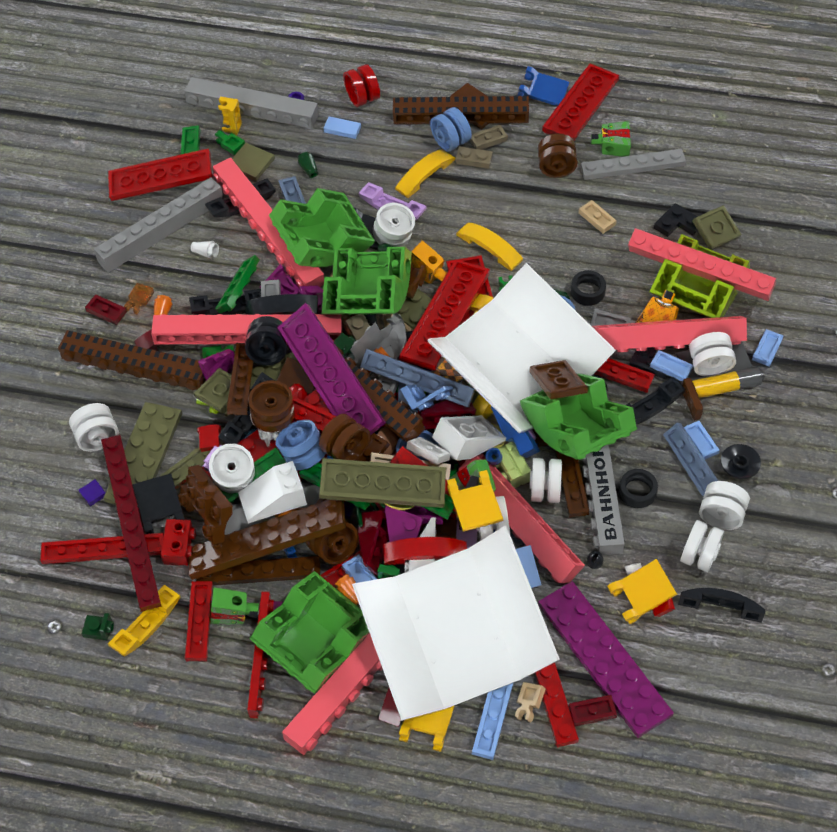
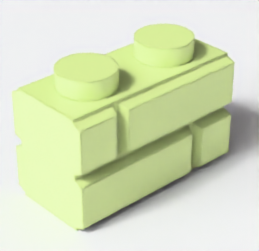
(513, 465)

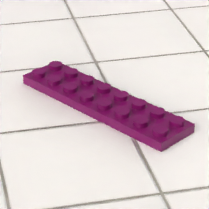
(328, 369)
(605, 659)

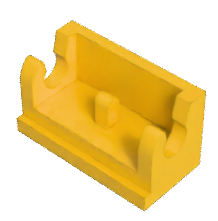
(231, 114)

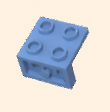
(414, 396)

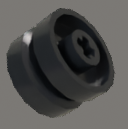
(264, 341)

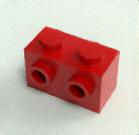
(177, 542)

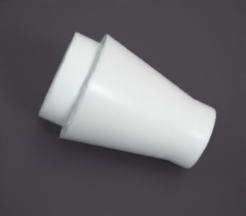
(207, 248)

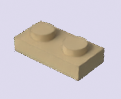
(597, 216)

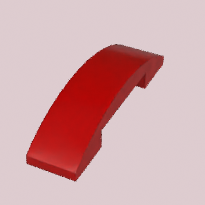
(421, 549)

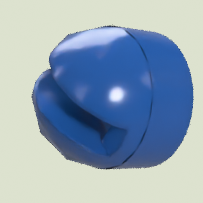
(497, 453)

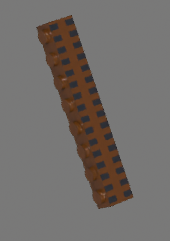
(475, 109)
(131, 360)
(395, 413)

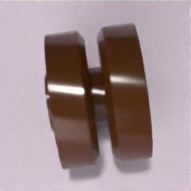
(557, 155)
(271, 406)
(344, 438)
(336, 546)

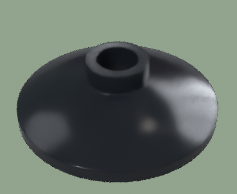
(742, 455)

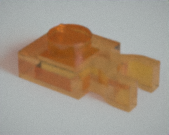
(139, 296)

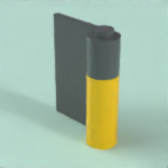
(737, 378)

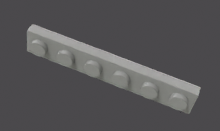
(633, 164)

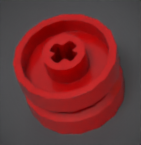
(361, 85)

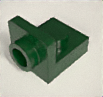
(98, 627)

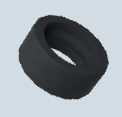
(589, 277)
(638, 475)

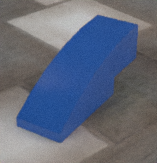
(524, 441)

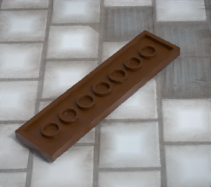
(267, 537)

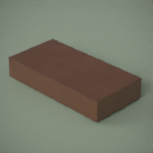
(692, 399)

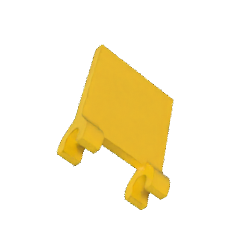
(476, 504)
(644, 589)
(433, 723)

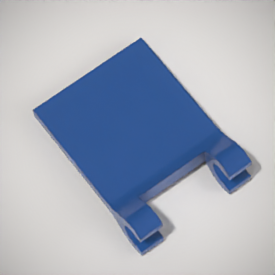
(544, 87)

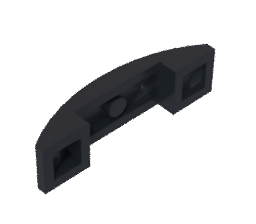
(221, 208)
(280, 304)
(203, 306)
(657, 401)
(241, 425)
(749, 609)

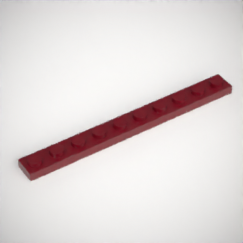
(131, 524)

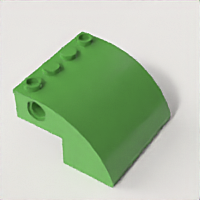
(320, 227)
(367, 282)
(581, 421)
(312, 631)

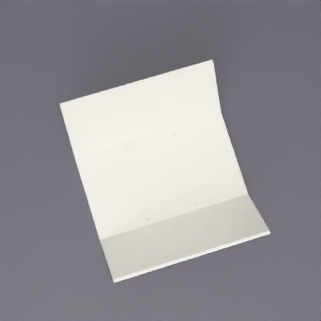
(517, 330)
(456, 627)

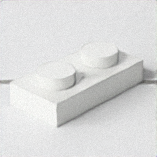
(428, 450)

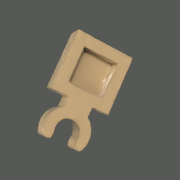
(529, 698)

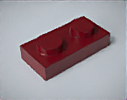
(105, 309)
(592, 710)

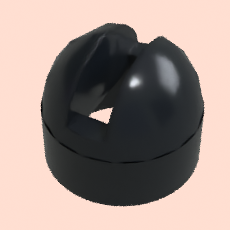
(599, 561)

